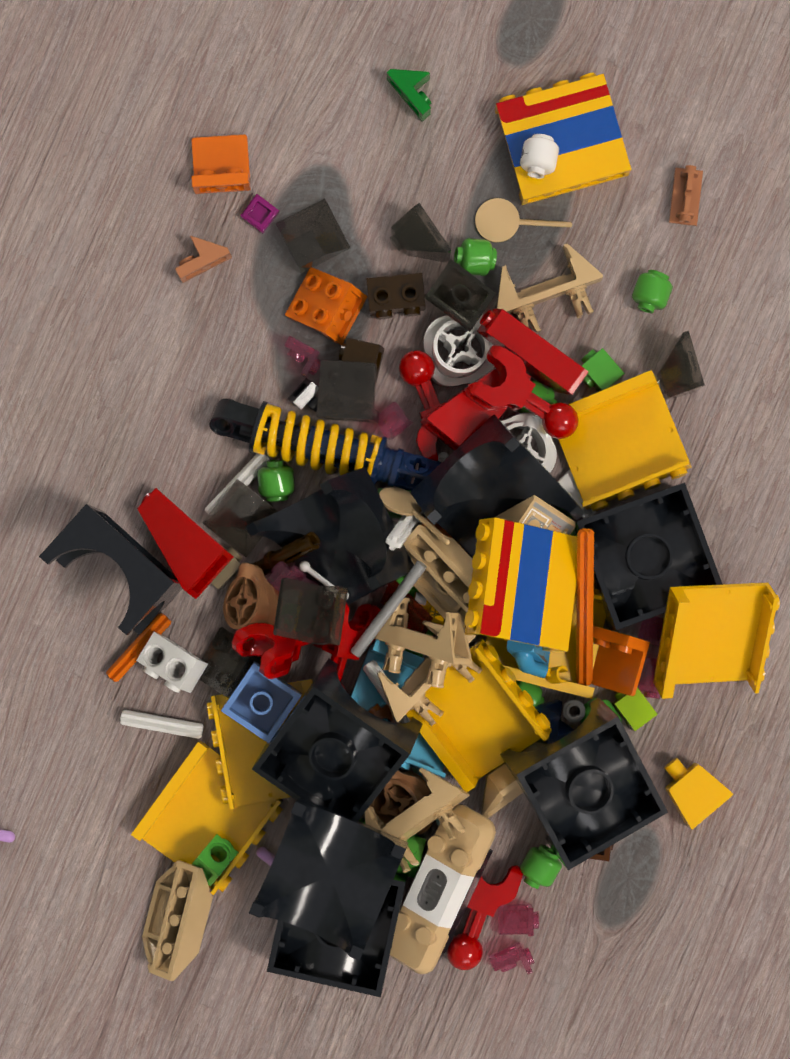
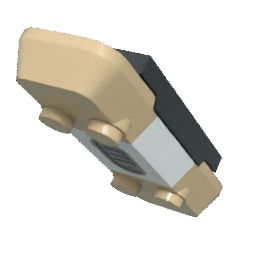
(442, 891)

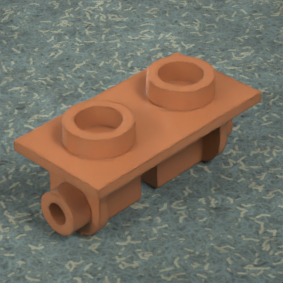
(686, 195)

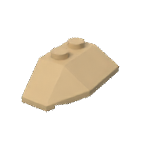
(447, 571)
(502, 786)
(176, 919)

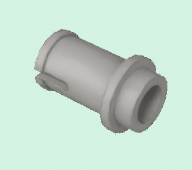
(580, 713)

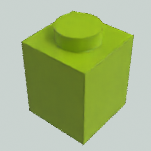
(634, 709)

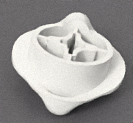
(444, 372)
(532, 425)

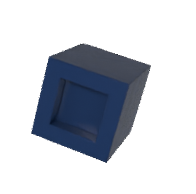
(553, 711)

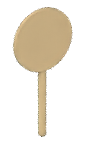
(499, 220)
(403, 503)

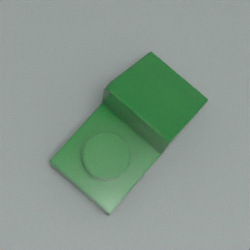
(406, 85)

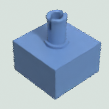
(261, 703)

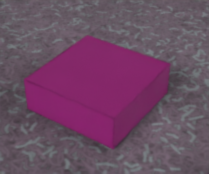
(259, 213)

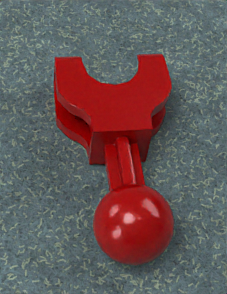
(417, 370)
(515, 392)
(350, 635)
(275, 651)
(465, 948)

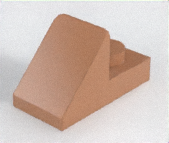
(210, 256)

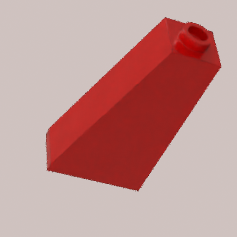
(540, 357)
(461, 416)
(185, 545)

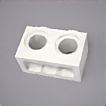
(173, 659)

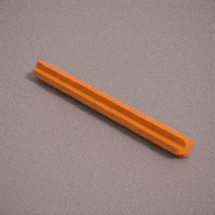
(585, 597)

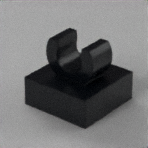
(305, 395)

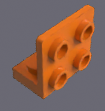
(220, 164)
(326, 305)
(618, 661)

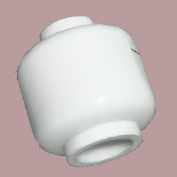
(539, 156)

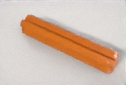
(131, 654)

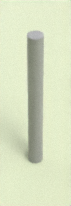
(388, 609)

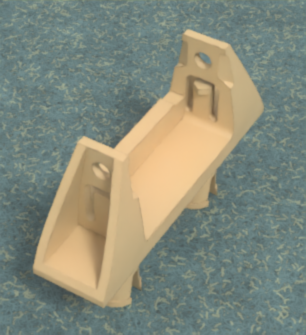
(574, 285)
(448, 648)
(413, 691)
(435, 806)

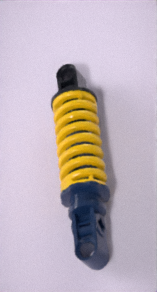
(320, 446)

